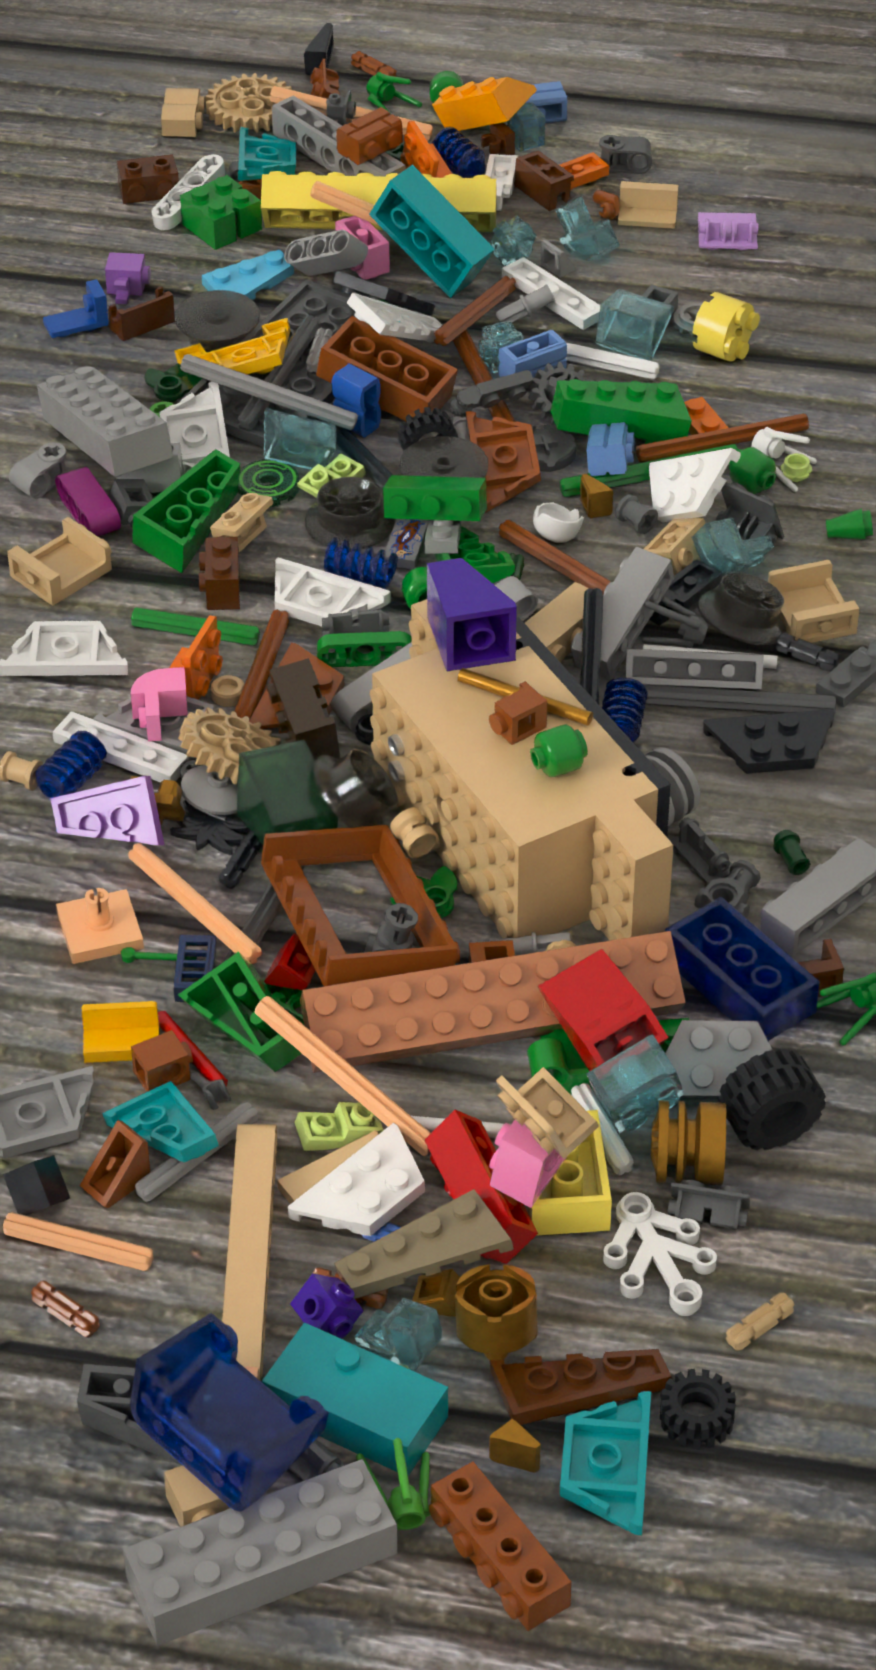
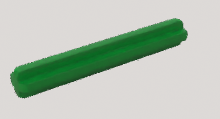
(191, 625)

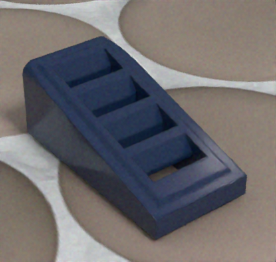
(182, 963)

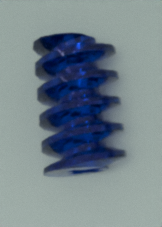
(460, 153)
(359, 566)
(625, 704)
(71, 765)

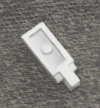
(503, 170)

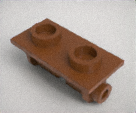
(324, 81)

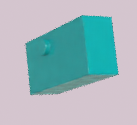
(431, 231)
(363, 1393)

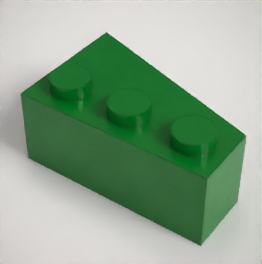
(228, 1002)

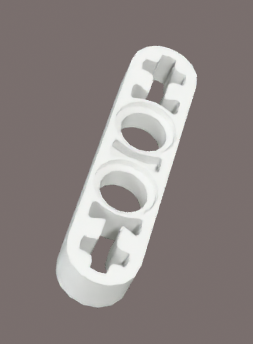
(168, 210)

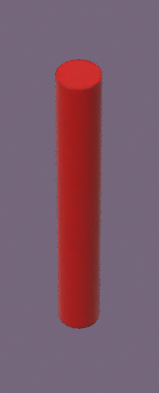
(200, 1060)

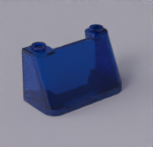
(219, 1414)

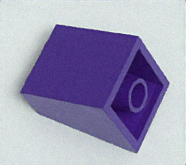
(469, 616)

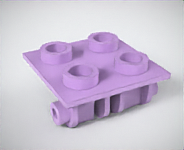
(727, 230)

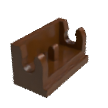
(542, 179)
(143, 317)

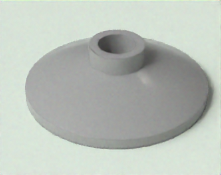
(209, 792)

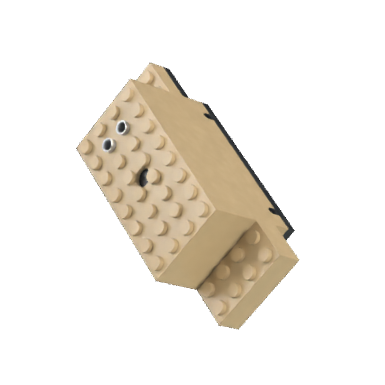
(523, 842)

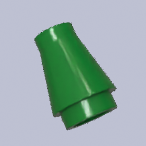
(850, 525)

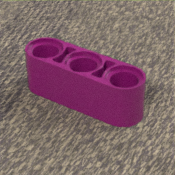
(88, 501)

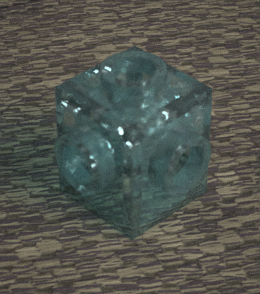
(512, 240)
(494, 338)

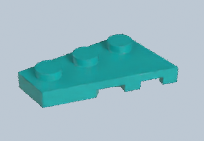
(166, 1123)

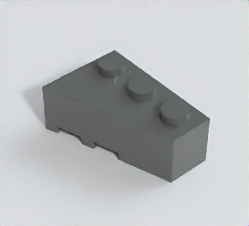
(105, 1406)

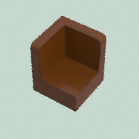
(828, 968)

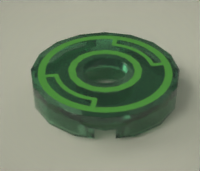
(263, 471)

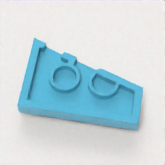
(250, 274)

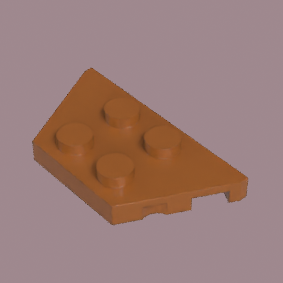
(510, 456)
(329, 680)

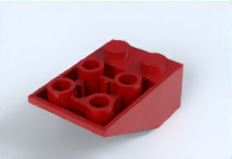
(600, 1009)

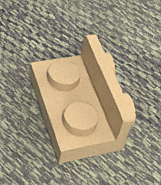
(676, 542)

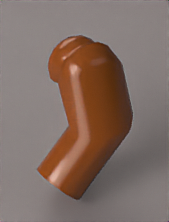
(609, 203)

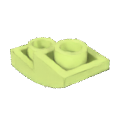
(340, 467)
(335, 1129)

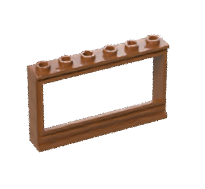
(282, 860)

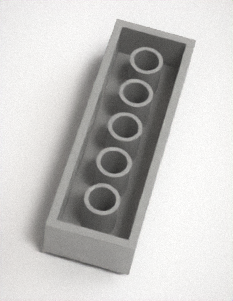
(104, 421)
(261, 1553)

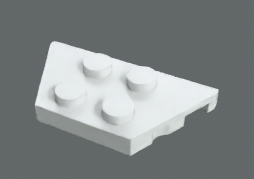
(197, 425)
(688, 484)
(314, 594)
(64, 649)
(365, 1187)

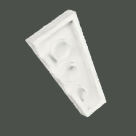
(393, 320)

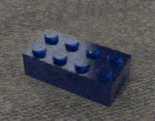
(742, 969)

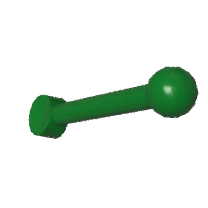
(129, 955)

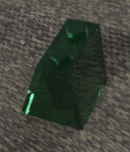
(281, 792)

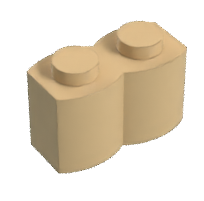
(182, 112)

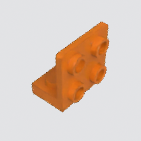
(422, 154)
(201, 659)

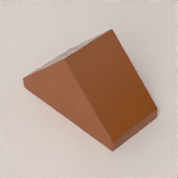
(117, 1166)

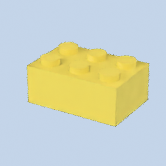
(578, 1193)

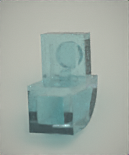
(583, 236)
(723, 548)
(403, 1335)

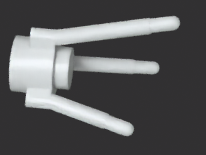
(771, 444)

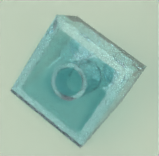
(298, 439)

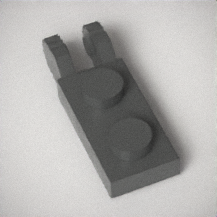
(491, 392)

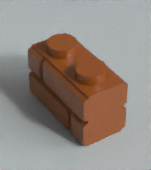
(369, 136)

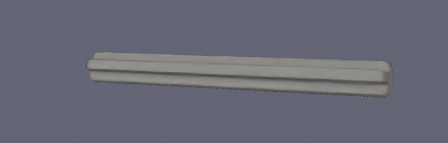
(269, 391)

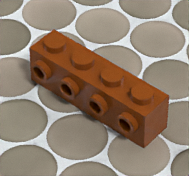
(500, 1546)

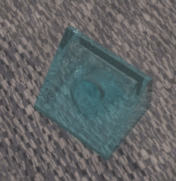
(632, 324)

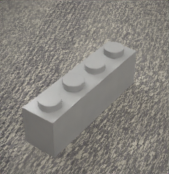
(640, 579)
(695, 668)
(821, 898)

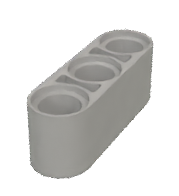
(326, 252)

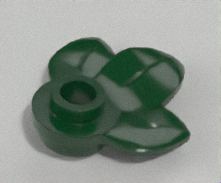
(172, 383)

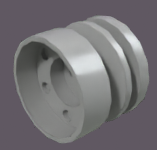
(684, 785)

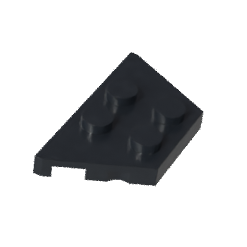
(365, 288)
(772, 740)

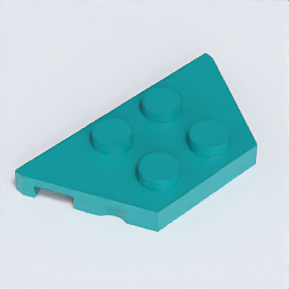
(264, 155)
(608, 1461)

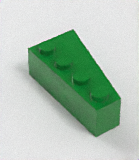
(649, 409)
(181, 515)

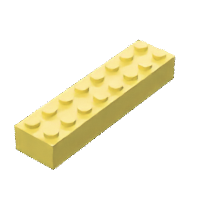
(289, 205)

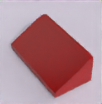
(291, 966)

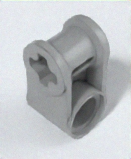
(37, 472)

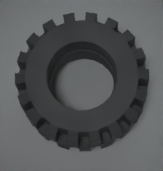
(772, 1099)

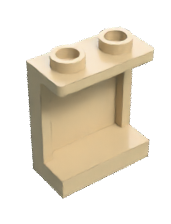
(61, 564)
(813, 603)

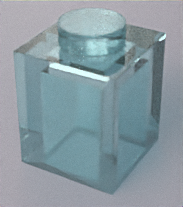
(528, 127)

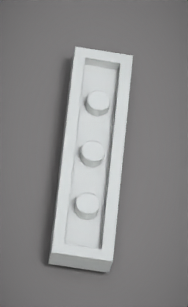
(568, 301)
(125, 748)

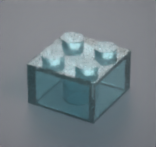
(634, 1084)

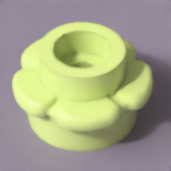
(796, 467)

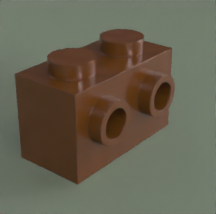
(146, 178)
(221, 573)

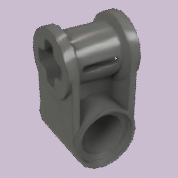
(624, 153)

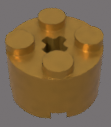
(496, 1310)

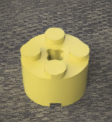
(725, 327)

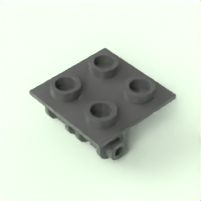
(752, 514)

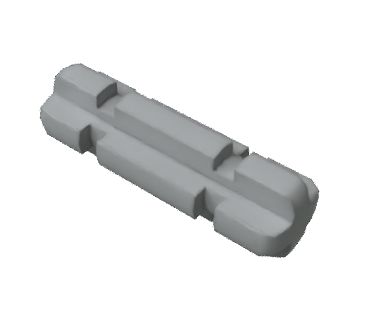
(319, 341)

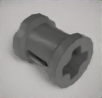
(635, 513)

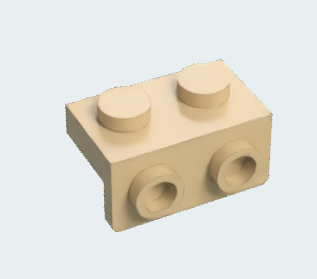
(243, 519)

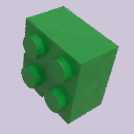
(212, 209)

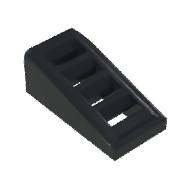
(319, 48)

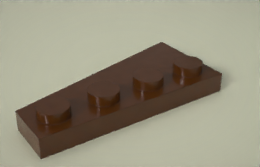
(557, 1388)

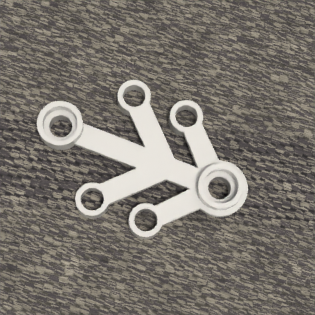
(659, 1249)

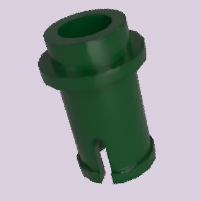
(788, 846)

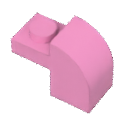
(156, 696)

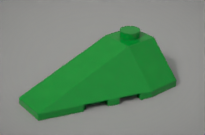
(481, 557)

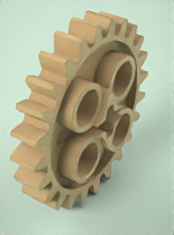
(243, 102)
(220, 738)

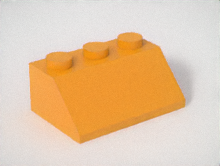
(482, 102)

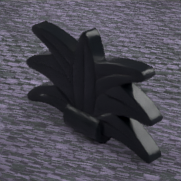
(210, 829)

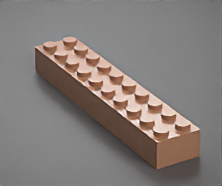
(474, 1000)

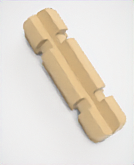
(760, 1321)

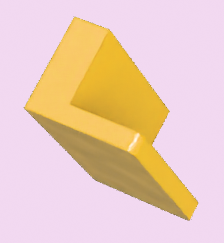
(115, 1027)

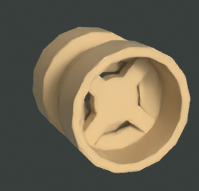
(412, 830)

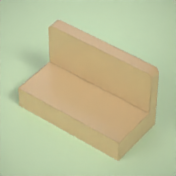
(648, 204)

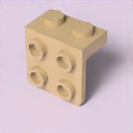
(548, 1112)

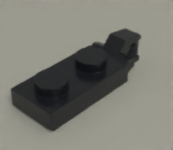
(689, 586)

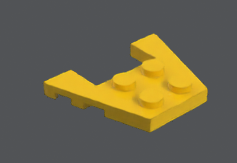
(249, 356)

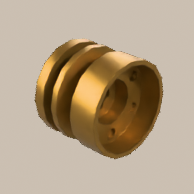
(690, 1142)

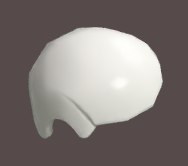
(556, 522)

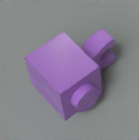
(126, 275)

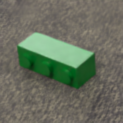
(435, 498)

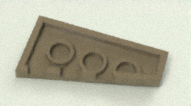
(439, 1238)

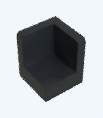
(36, 1186)

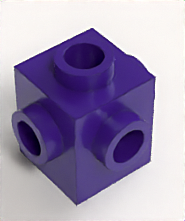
(327, 1305)

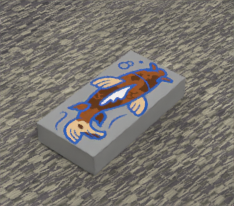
(407, 541)

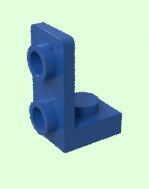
(82, 319)

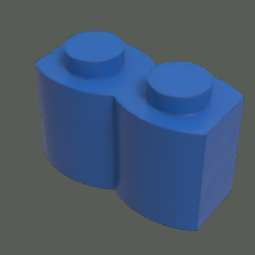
(360, 394)

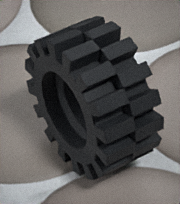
(423, 424)
(697, 1428)

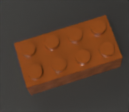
(406, 374)

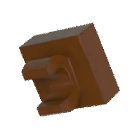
(500, 140)

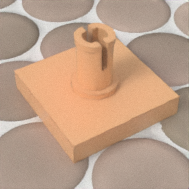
(99, 925)

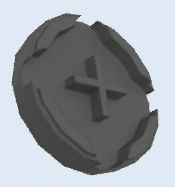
(554, 447)

